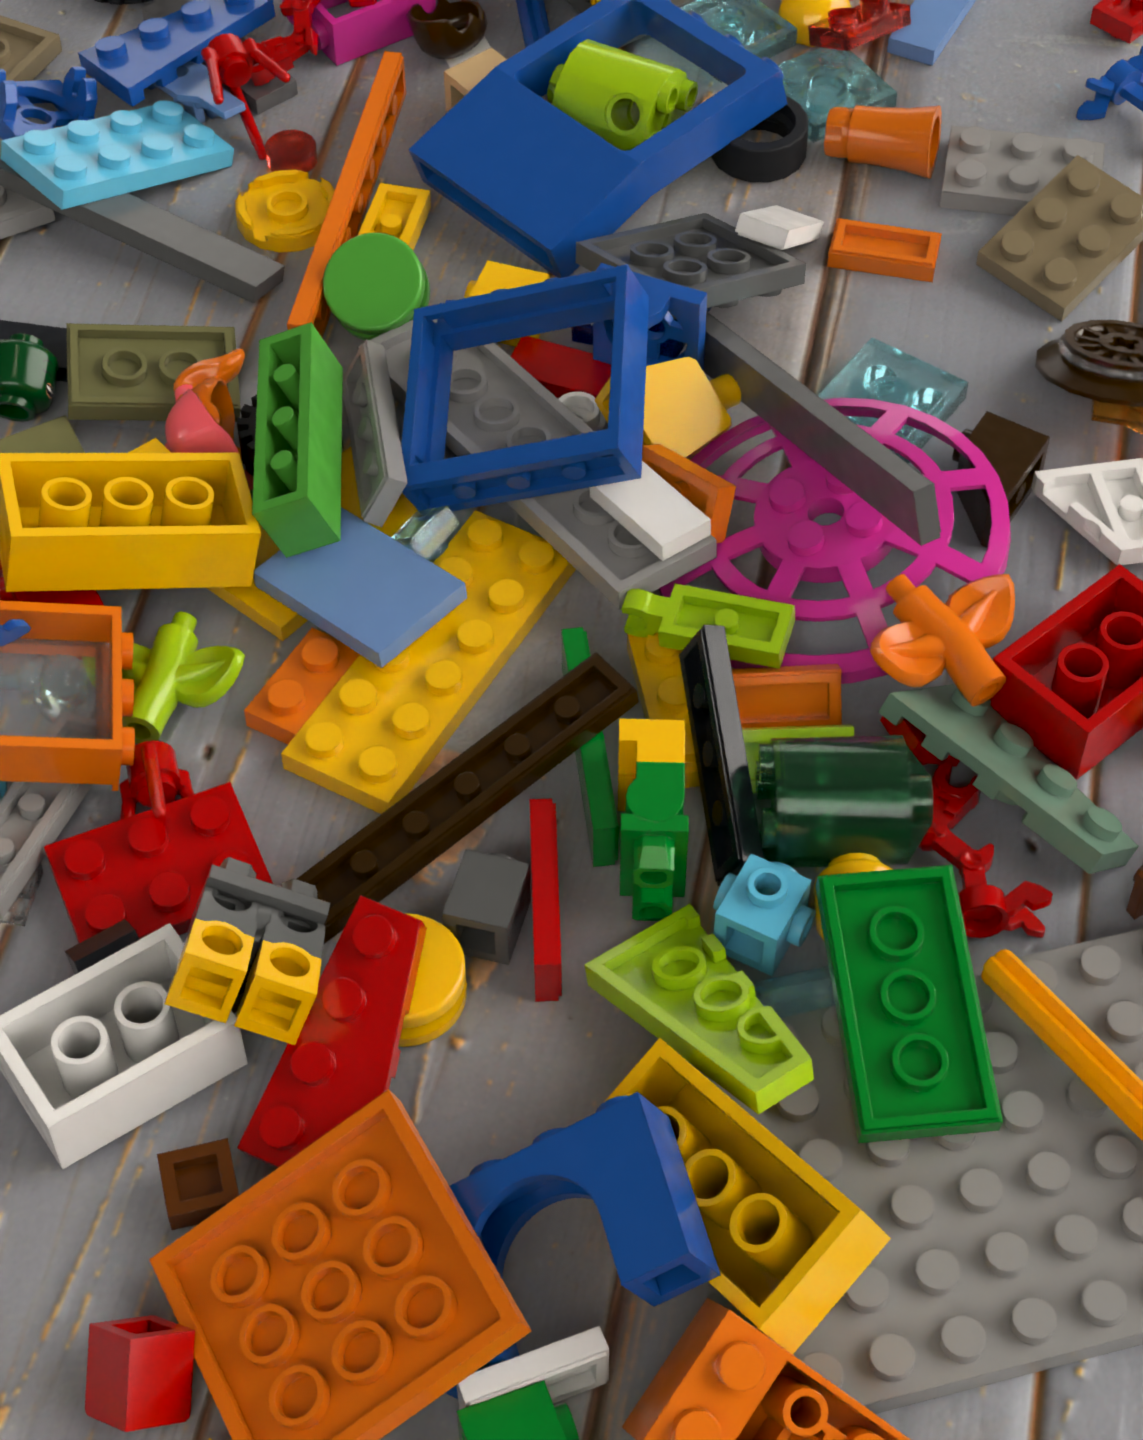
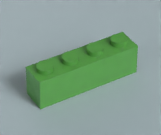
(298, 441)

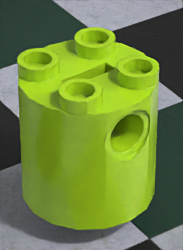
(620, 93)

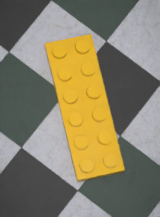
(392, 721)

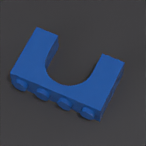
(634, 1175)

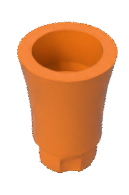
(886, 137)

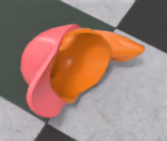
(204, 409)

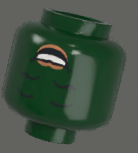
(26, 377)

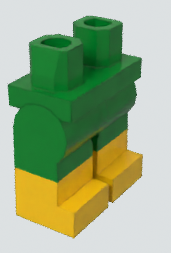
(653, 821)

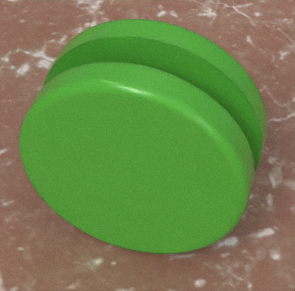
(374, 284)

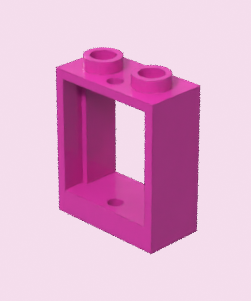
(362, 29)

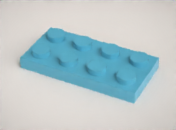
(116, 154)

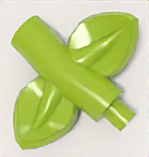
(177, 674)

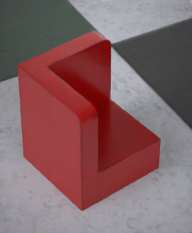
(139, 1372)

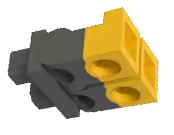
(257, 925)

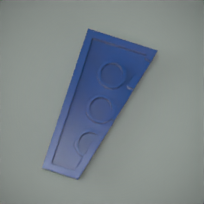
(161, 45)

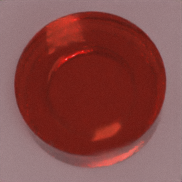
(291, 151)

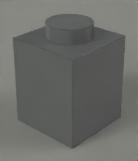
(488, 905)

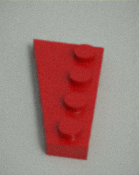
(348, 1038)

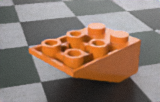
(743, 1386)

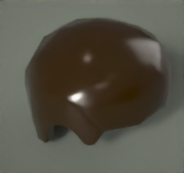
(448, 29)

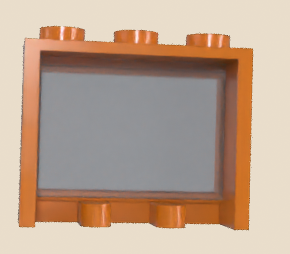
(65, 695)

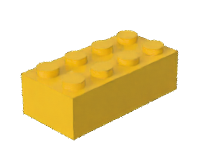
(125, 521)
(774, 1223)

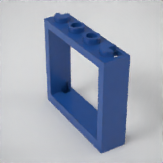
(539, 466)

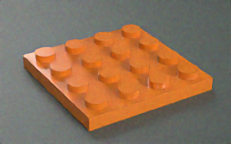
(339, 1288)

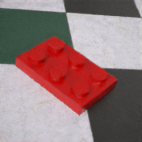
(151, 865)

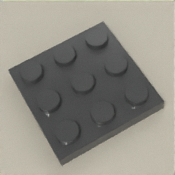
(698, 255)

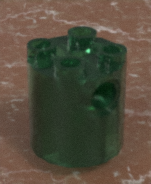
(841, 799)

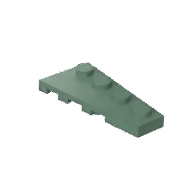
(1014, 773)

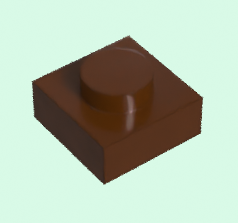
(197, 1182)

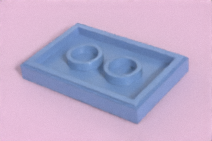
(363, 590)

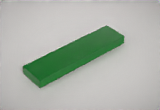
(593, 769)

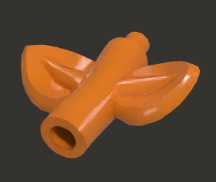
(947, 635)

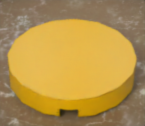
(283, 210)

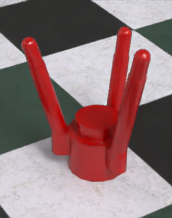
(231, 63)
(153, 779)

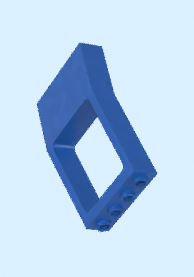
(554, 181)

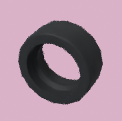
(772, 159)

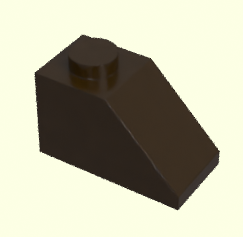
(1014, 455)

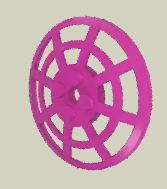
(858, 539)

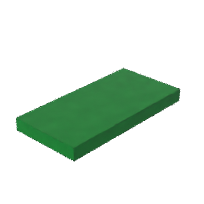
(907, 1004)

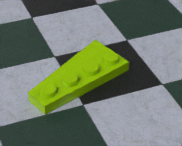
(694, 1000)

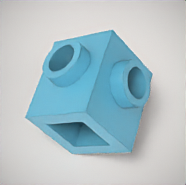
(762, 913)

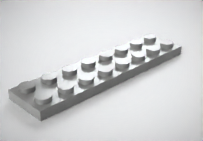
(504, 406)

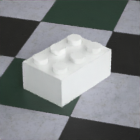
(108, 1050)

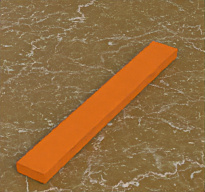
(353, 187)

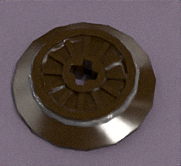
(1097, 361)

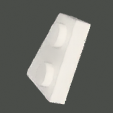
(1100, 504)

